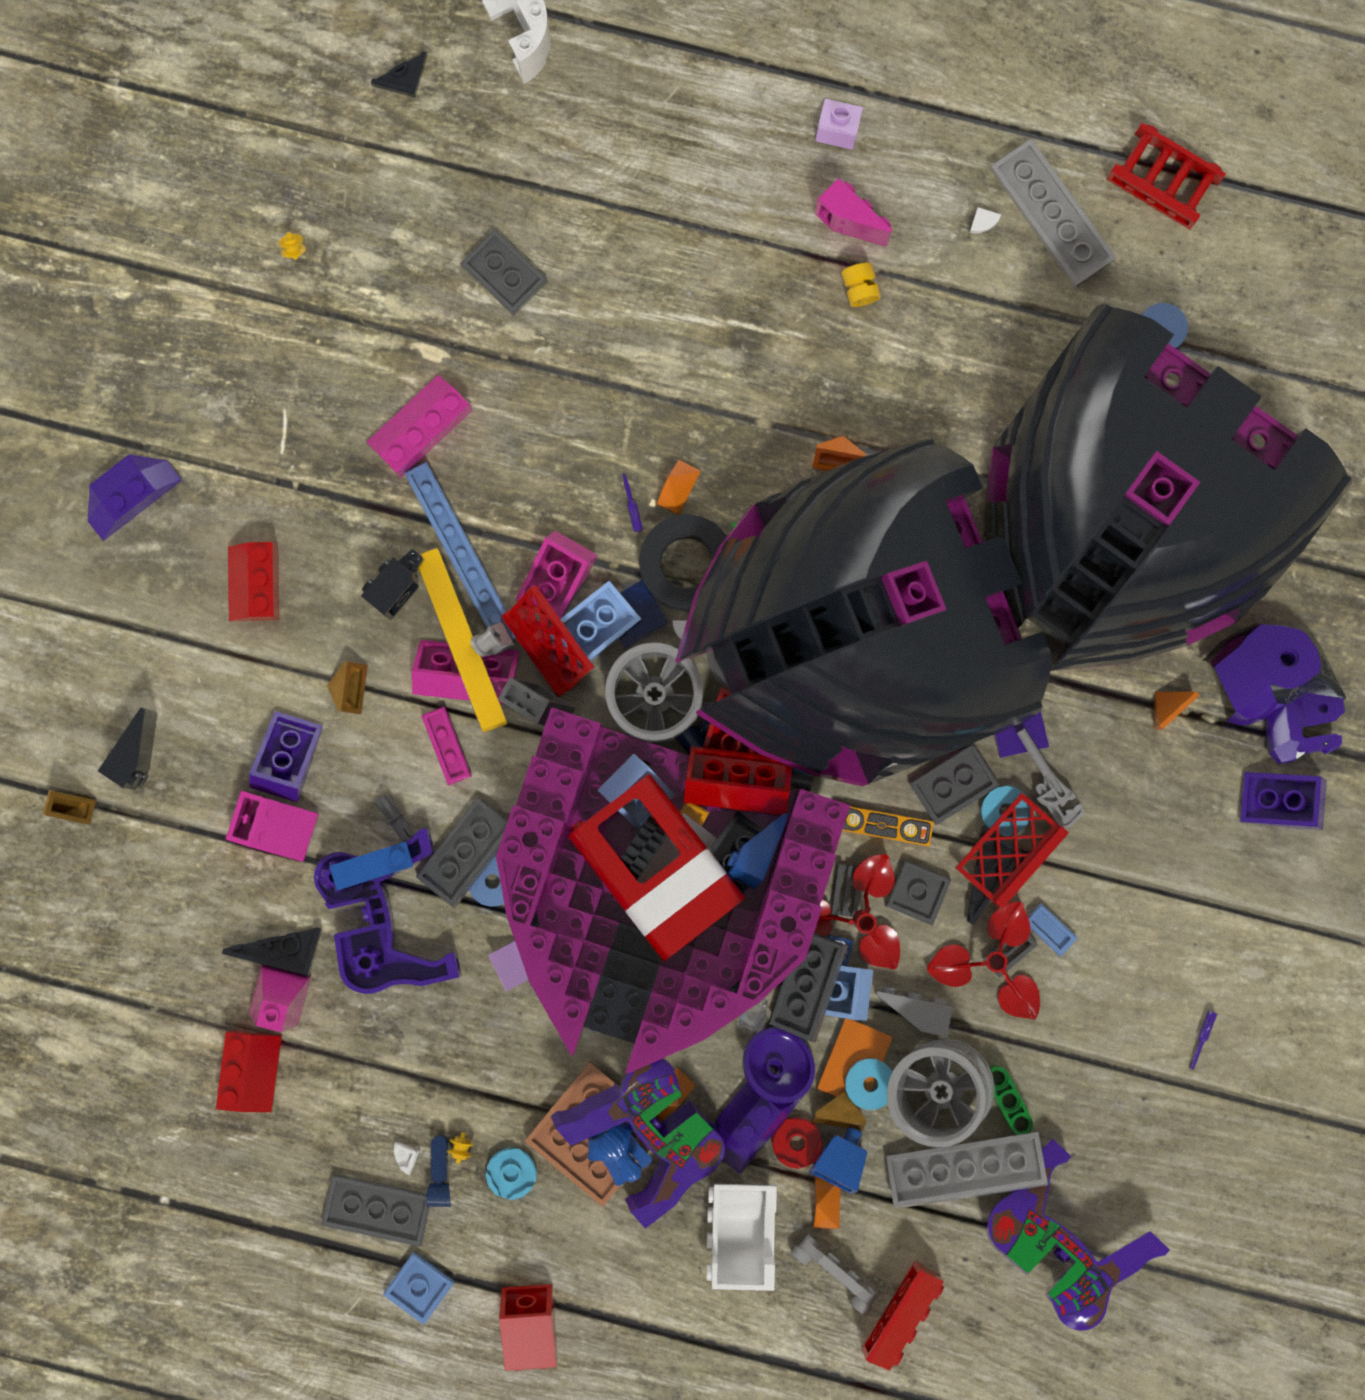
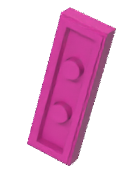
(446, 746)

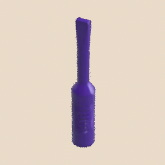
(632, 508)
(1204, 1035)

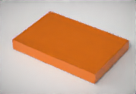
(852, 1044)

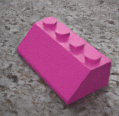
(419, 425)
(438, 676)

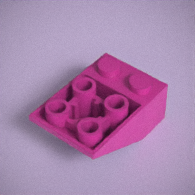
(849, 215)
(272, 826)

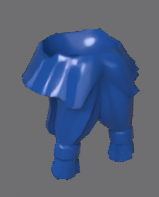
(614, 1150)

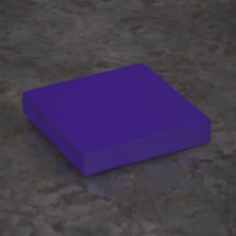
(1010, 744)

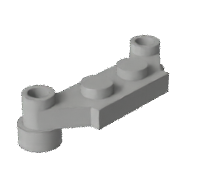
(863, 1296)

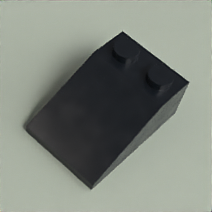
(132, 754)
(731, 839)

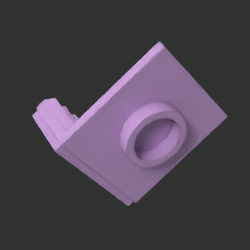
(838, 124)
(509, 966)

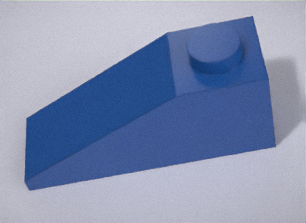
(754, 857)
(371, 866)

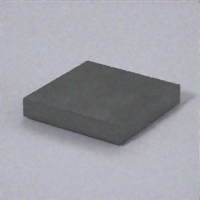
(918, 892)

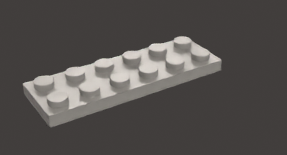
(1053, 213)
(966, 1170)

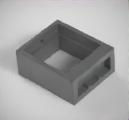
(532, 700)

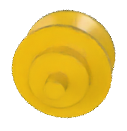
(292, 245)
(460, 1148)

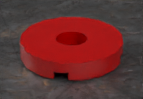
(812, 1142)

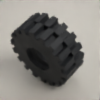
(643, 847)

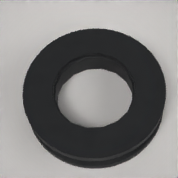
(656, 543)

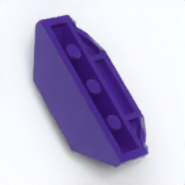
(127, 492)
(748, 1125)

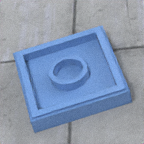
(419, 1288)

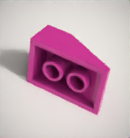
(559, 571)

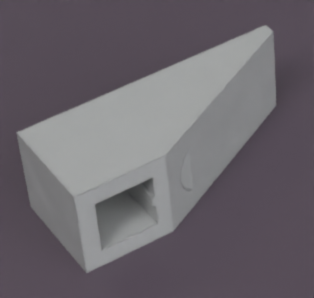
(925, 1015)

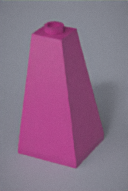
(278, 999)

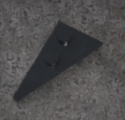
(978, 900)
(287, 952)

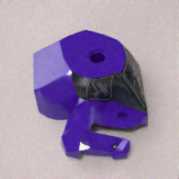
(1280, 679)

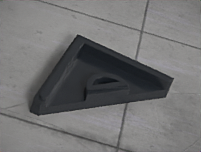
(404, 77)

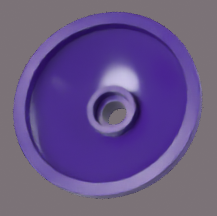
(787, 1056)

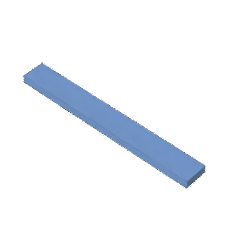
(457, 545)

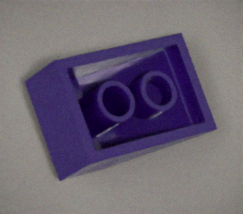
(285, 756)
(1284, 800)

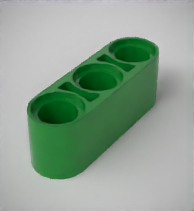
(1017, 1108)

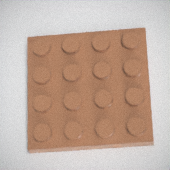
(572, 1160)

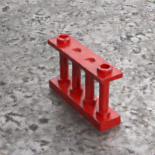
(1165, 200)

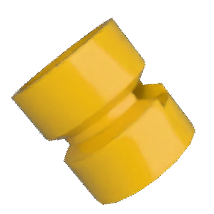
(860, 283)

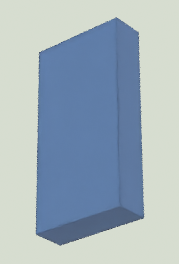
(1051, 930)

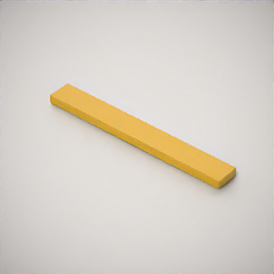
(459, 641)

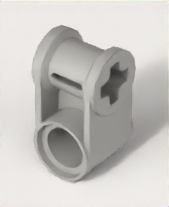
(492, 640)

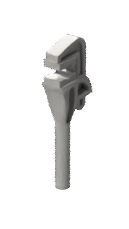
(1053, 791)

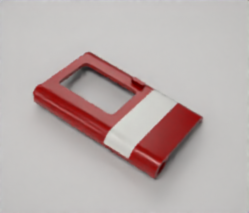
(681, 896)

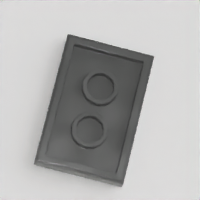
(504, 272)
(954, 784)

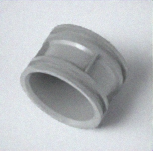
(634, 667)
(920, 1124)

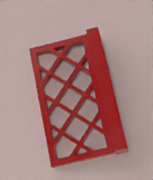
(537, 643)
(1027, 866)

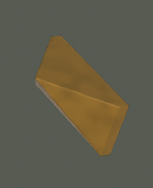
(348, 687)
(69, 807)
(840, 1113)

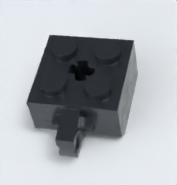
(393, 584)

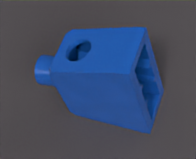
(841, 1162)

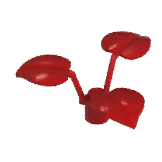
(1011, 927)
(882, 944)

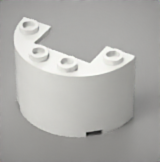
(534, 44)
(742, 1236)

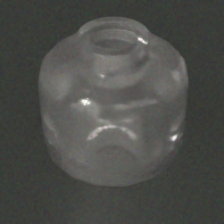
(755, 1018)

